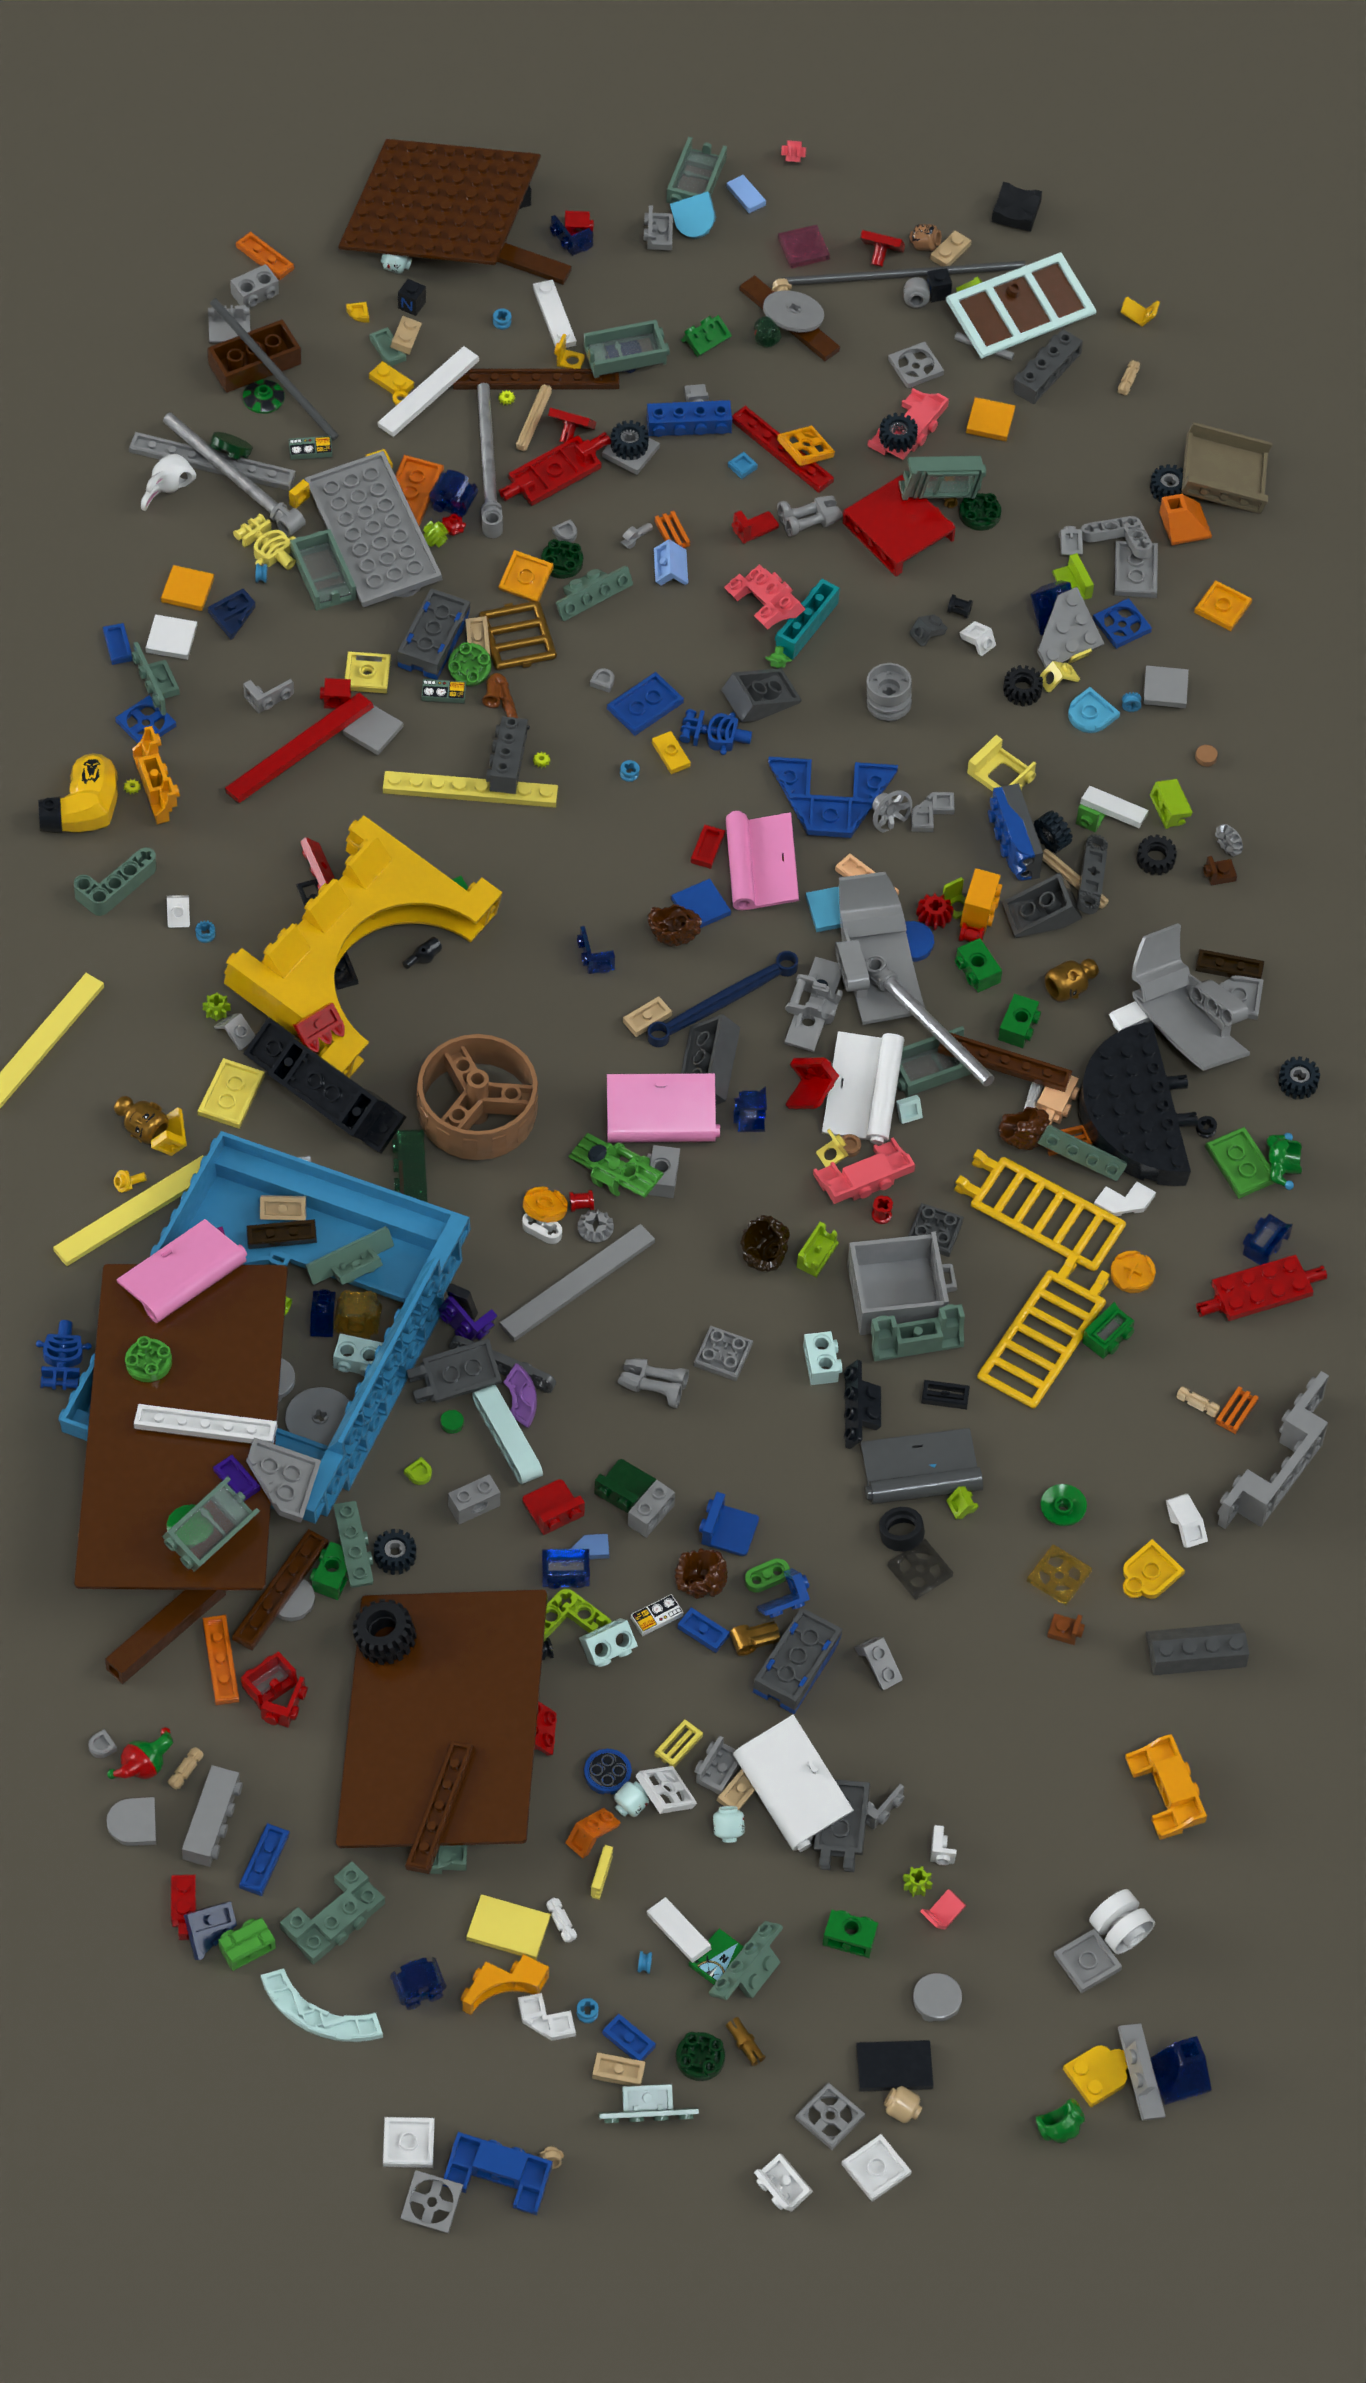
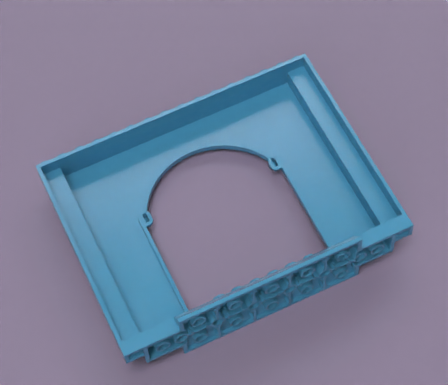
(344, 1210)

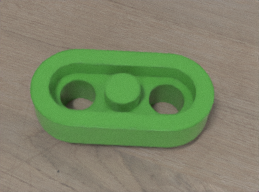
(765, 1575)

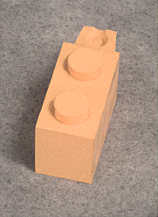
(1057, 1102)

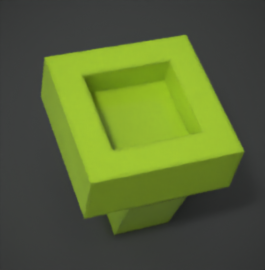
(961, 1503)

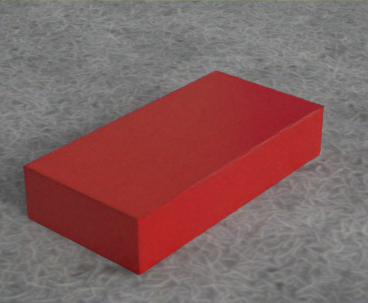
(707, 846)

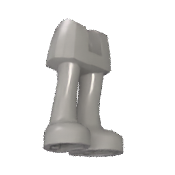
(823, 507)
(635, 1379)

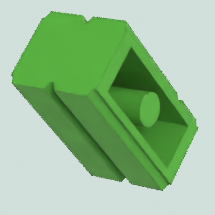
(246, 1943)

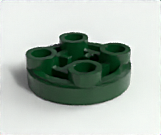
(235, 446)
(981, 512)
(565, 556)
(700, 2056)

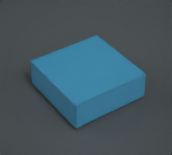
(742, 465)

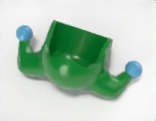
(1284, 1158)

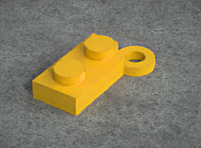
(391, 381)

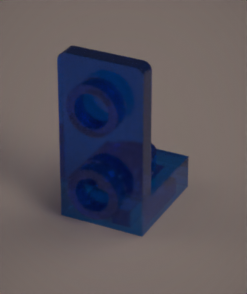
(322, 1313)

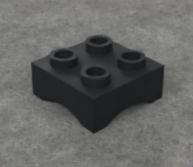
(1016, 207)

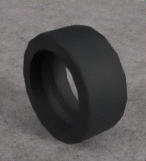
(904, 1542)

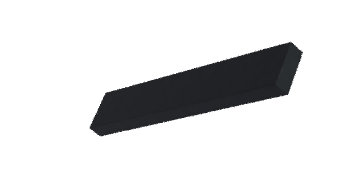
(344, 973)

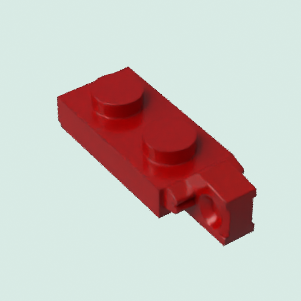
(182, 1901)

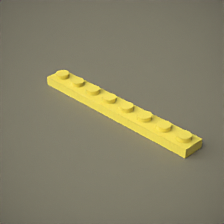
(467, 789)

